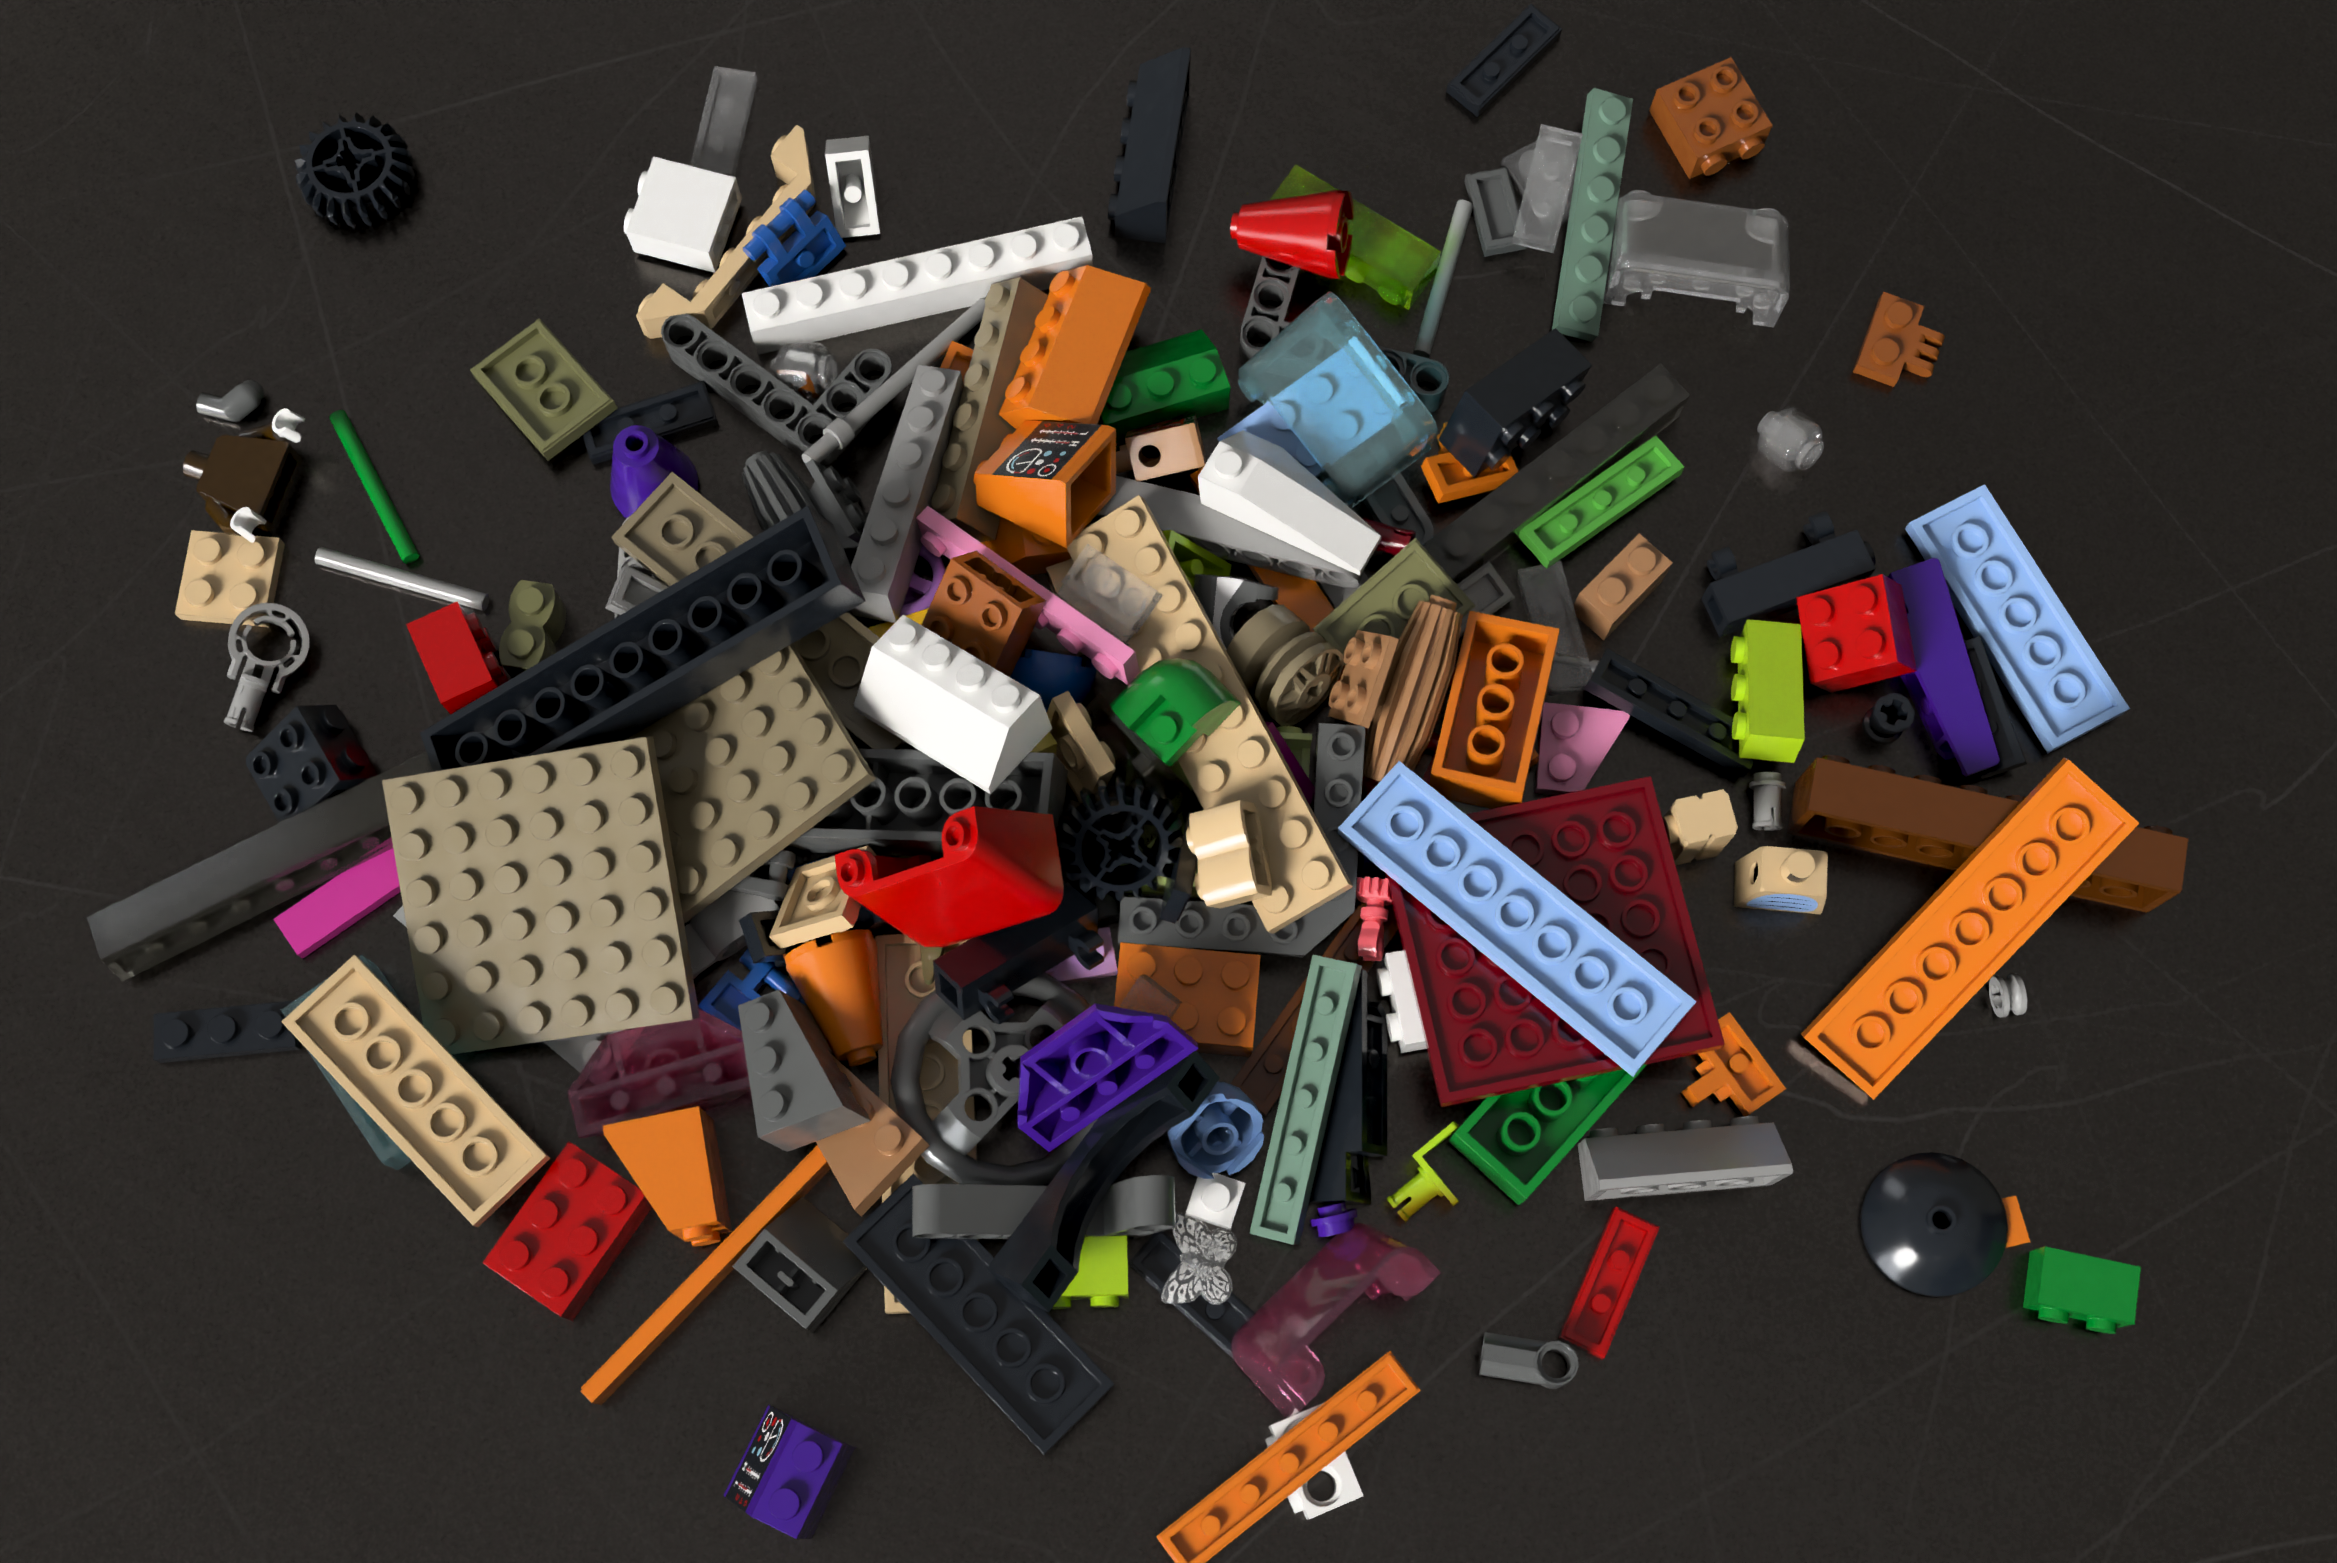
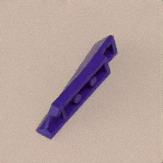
(1944, 679)

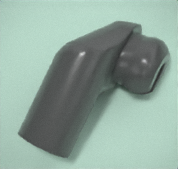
(235, 404)

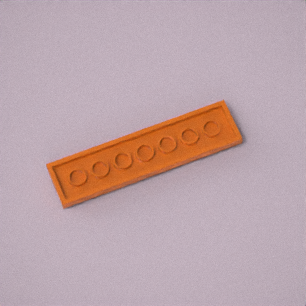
(1970, 927)

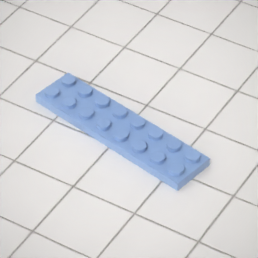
(1516, 918)

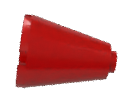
(1299, 231)

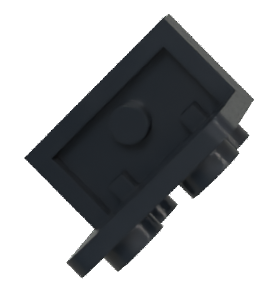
(307, 760)

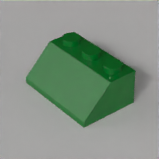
(1166, 383)

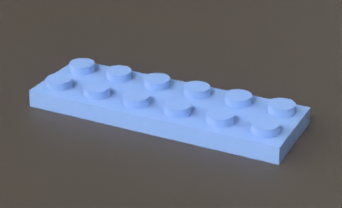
(2018, 619)

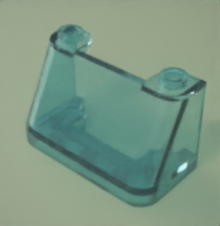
(1341, 399)

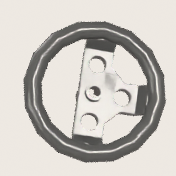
(981, 1074)

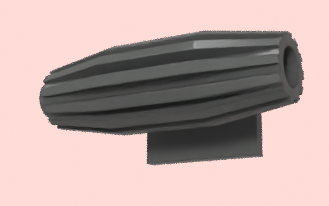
(779, 493)

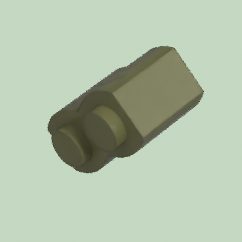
(535, 626)

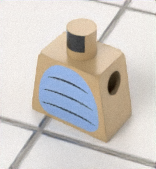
(1785, 880)

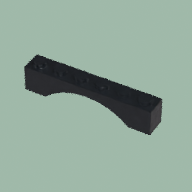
(1048, 1242)

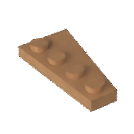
(871, 1154)

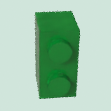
(2081, 1288)

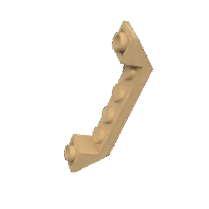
(736, 269)

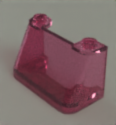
(1275, 1339)

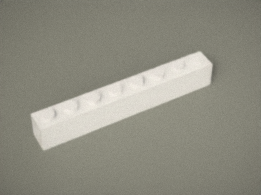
(911, 285)

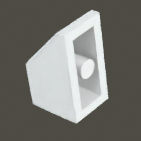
(852, 186)

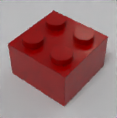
(1856, 633)
(457, 655)

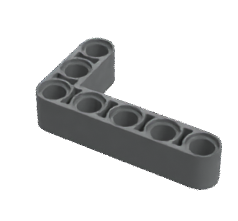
(1268, 323)
(773, 394)
(995, 1211)

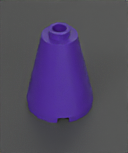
(641, 464)

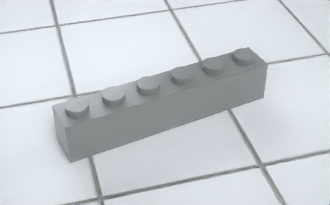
(906, 487)

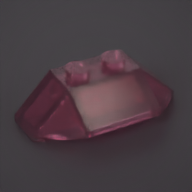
(659, 1072)

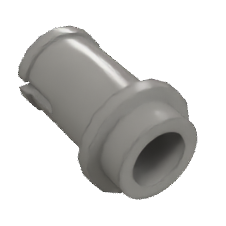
(1767, 800)

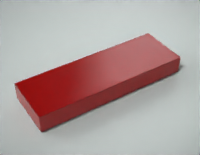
(1608, 1282)

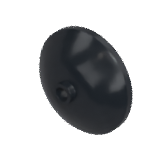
(1908, 1244)

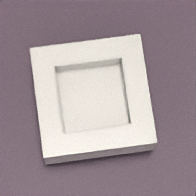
(1215, 1200)

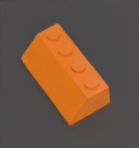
(1075, 348)

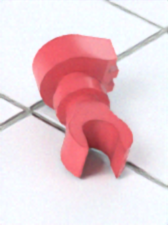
(1376, 895)

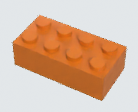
(1494, 711)

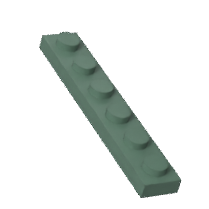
(1592, 215)
(1305, 1100)

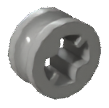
(2008, 995)

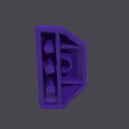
(1093, 1068)

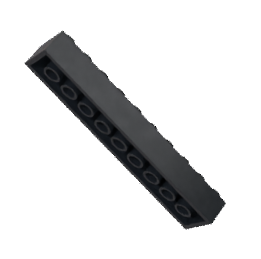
(660, 650)

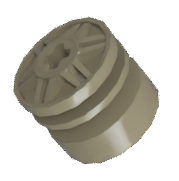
(1285, 664)

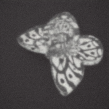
(1201, 1264)

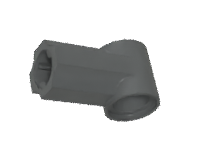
(1522, 1359)

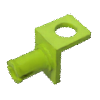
(1426, 1183)

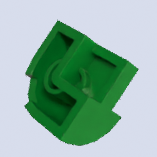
(1174, 706)

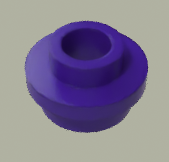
(1334, 1219)

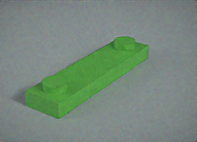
(1601, 502)

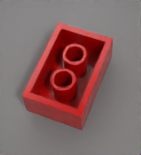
(569, 1232)

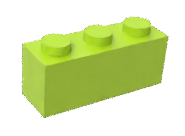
(1768, 691)

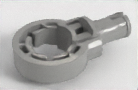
(251, 689)

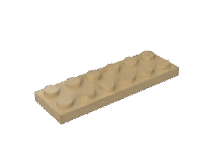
(416, 1091)

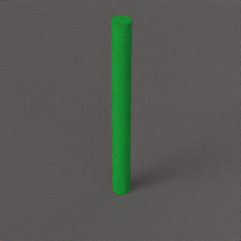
(374, 486)

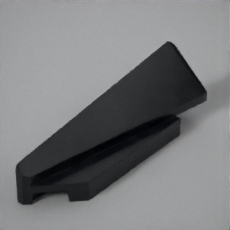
(1357, 1109)

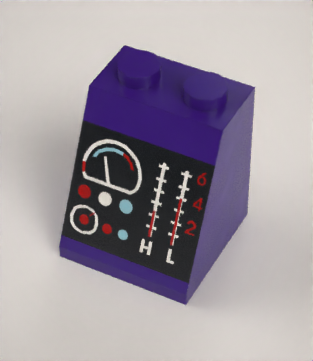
(788, 1474)

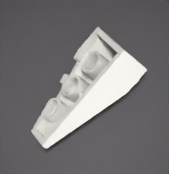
(1282, 498)

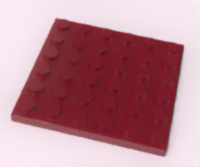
(1616, 864)

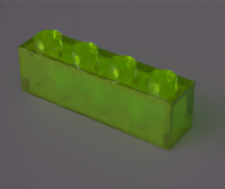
(1381, 251)

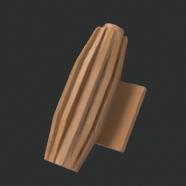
(1398, 685)

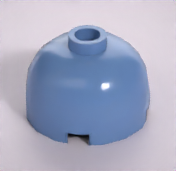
(1219, 1134)

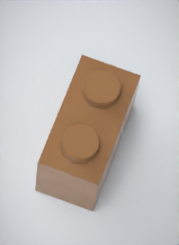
(1621, 586)

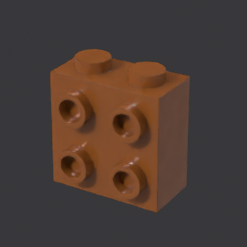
(1710, 118)
(984, 611)

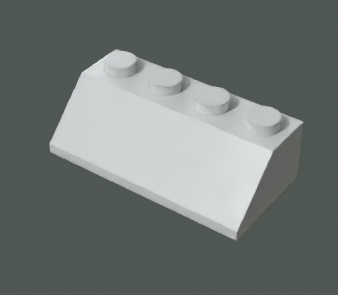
(950, 704)

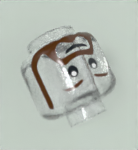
(805, 368)

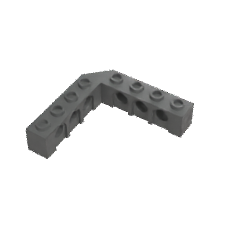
(1239, 926)

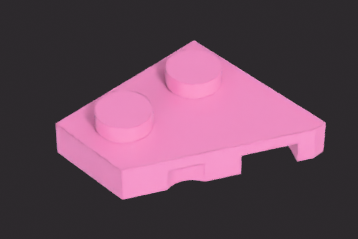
(1573, 745)

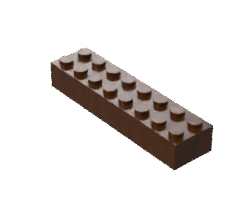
(1946, 824)

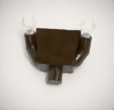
(248, 475)

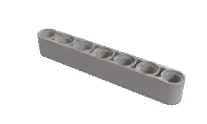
(1226, 535)

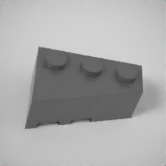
(792, 1074)

